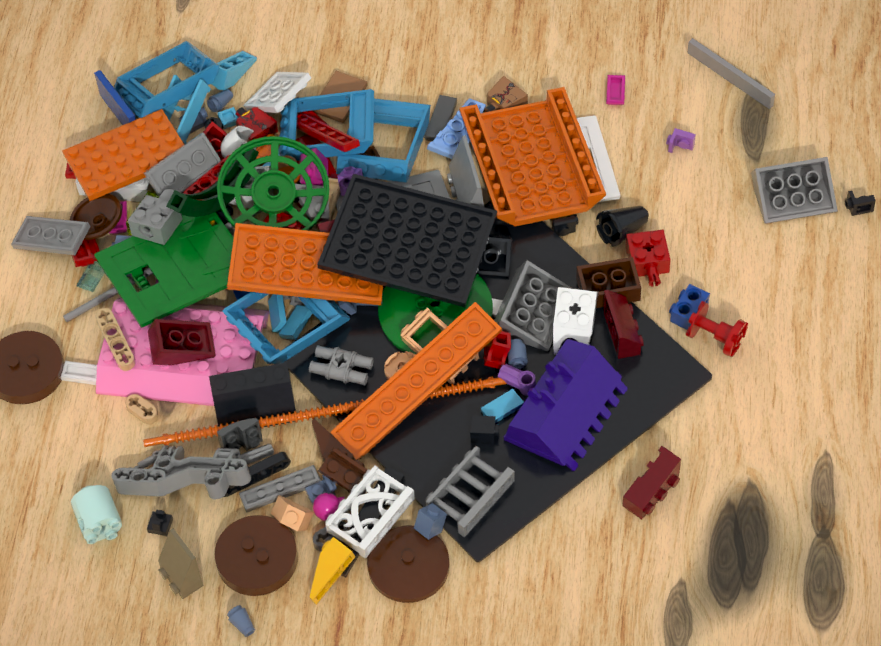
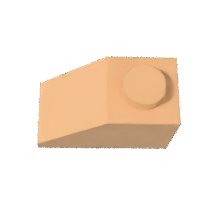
(291, 514)

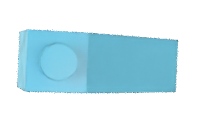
(233, 69)

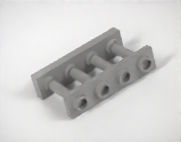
(479, 507)

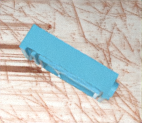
(191, 112)

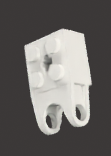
(571, 325)

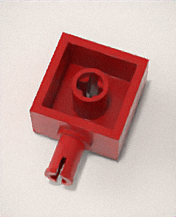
(649, 254)

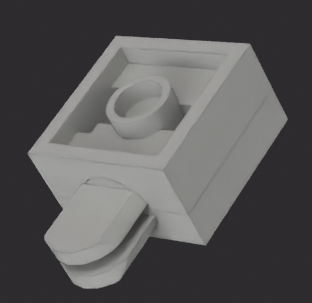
(153, 219)

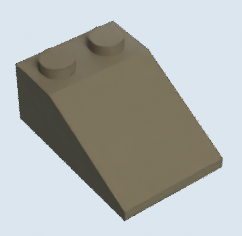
(179, 566)

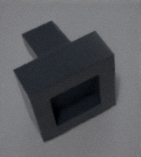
(160, 523)

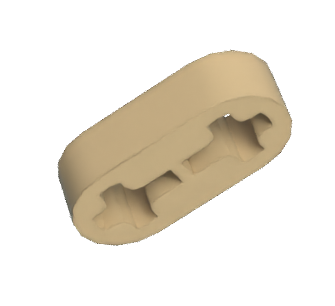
(139, 412)

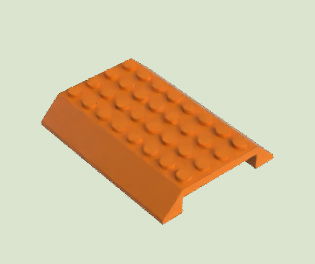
(534, 160)

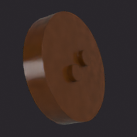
(29, 367)
(256, 555)

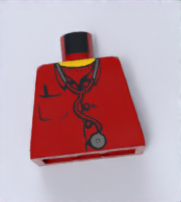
(258, 121)

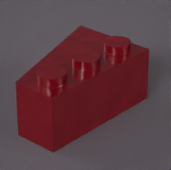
(654, 484)

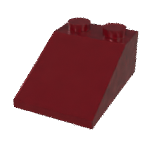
(180, 341)

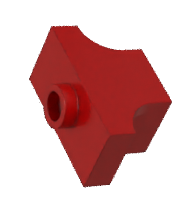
(497, 350)

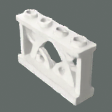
(357, 496)

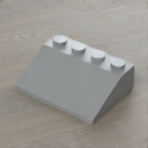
(464, 176)
(794, 190)
(530, 306)

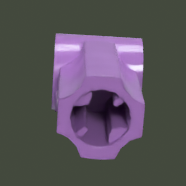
(517, 378)

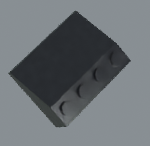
(252, 393)

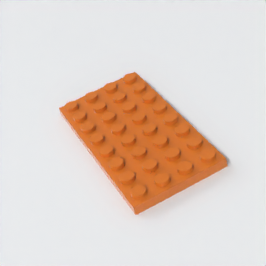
(286, 264)

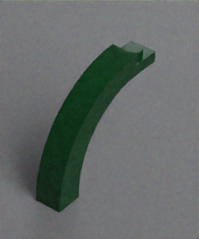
(207, 201)

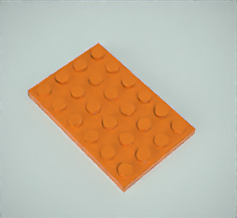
(122, 154)

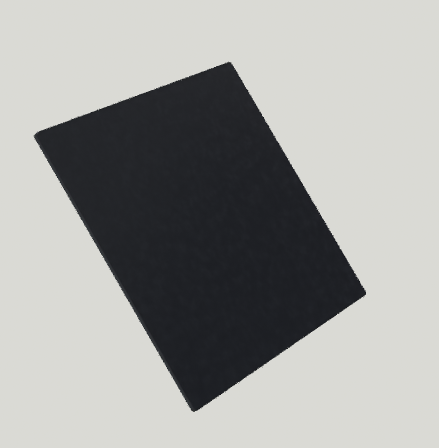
(439, 430)

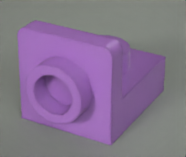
(682, 139)

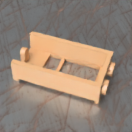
(420, 319)

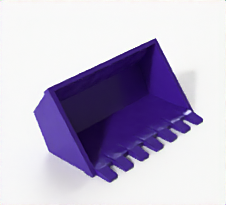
(566, 404)

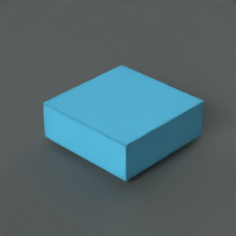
(228, 117)

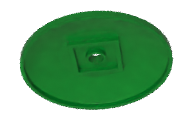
(401, 308)

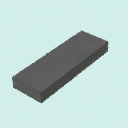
(441, 116)

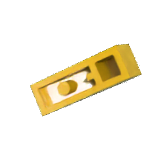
(331, 564)

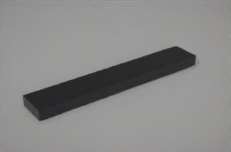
(370, 510)

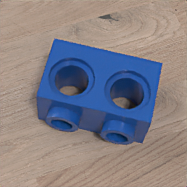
(687, 306)

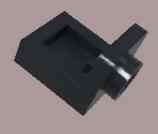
(565, 225)

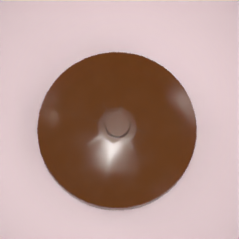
(408, 565)

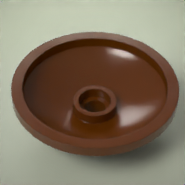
(100, 213)

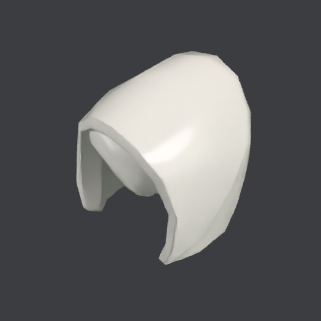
(235, 139)

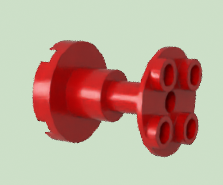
(722, 332)

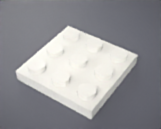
(278, 91)

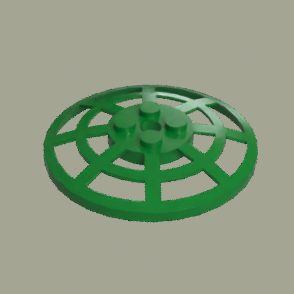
(273, 179)

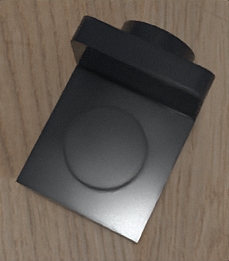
(859, 205)

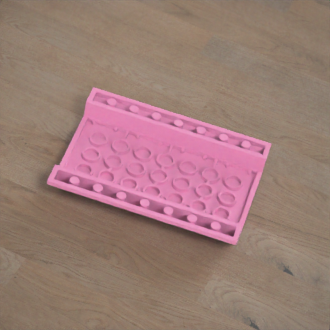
(179, 382)

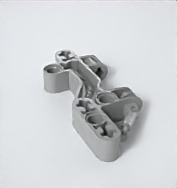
(175, 472)

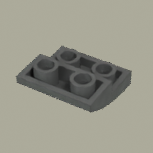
(241, 433)

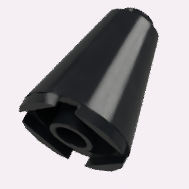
(617, 223)

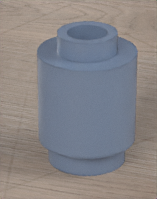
(517, 355)

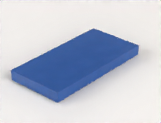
(113, 99)

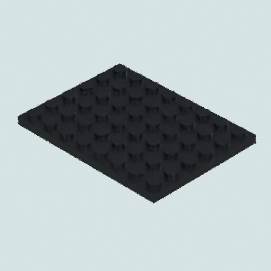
(408, 240)

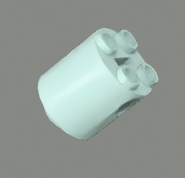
(96, 513)

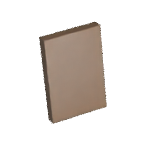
(340, 83)

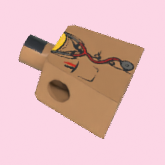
(505, 95)

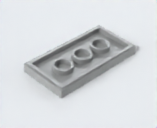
(183, 166)
(50, 235)

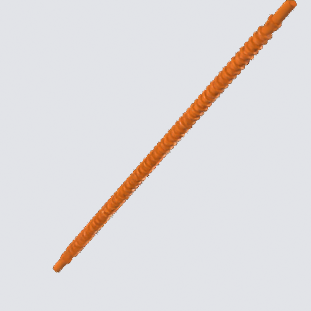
(182, 436)

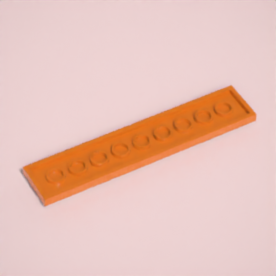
(416, 381)

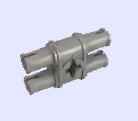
(341, 365)

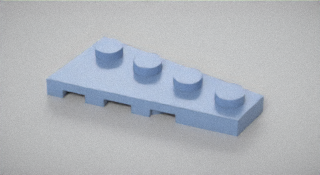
(449, 138)

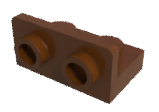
(342, 469)

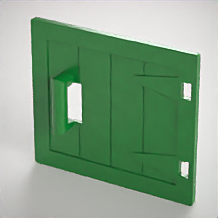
(187, 268)

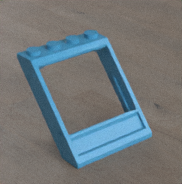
(144, 102)
(398, 114)
(360, 120)
(325, 310)

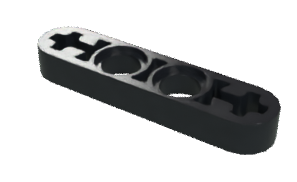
(263, 470)

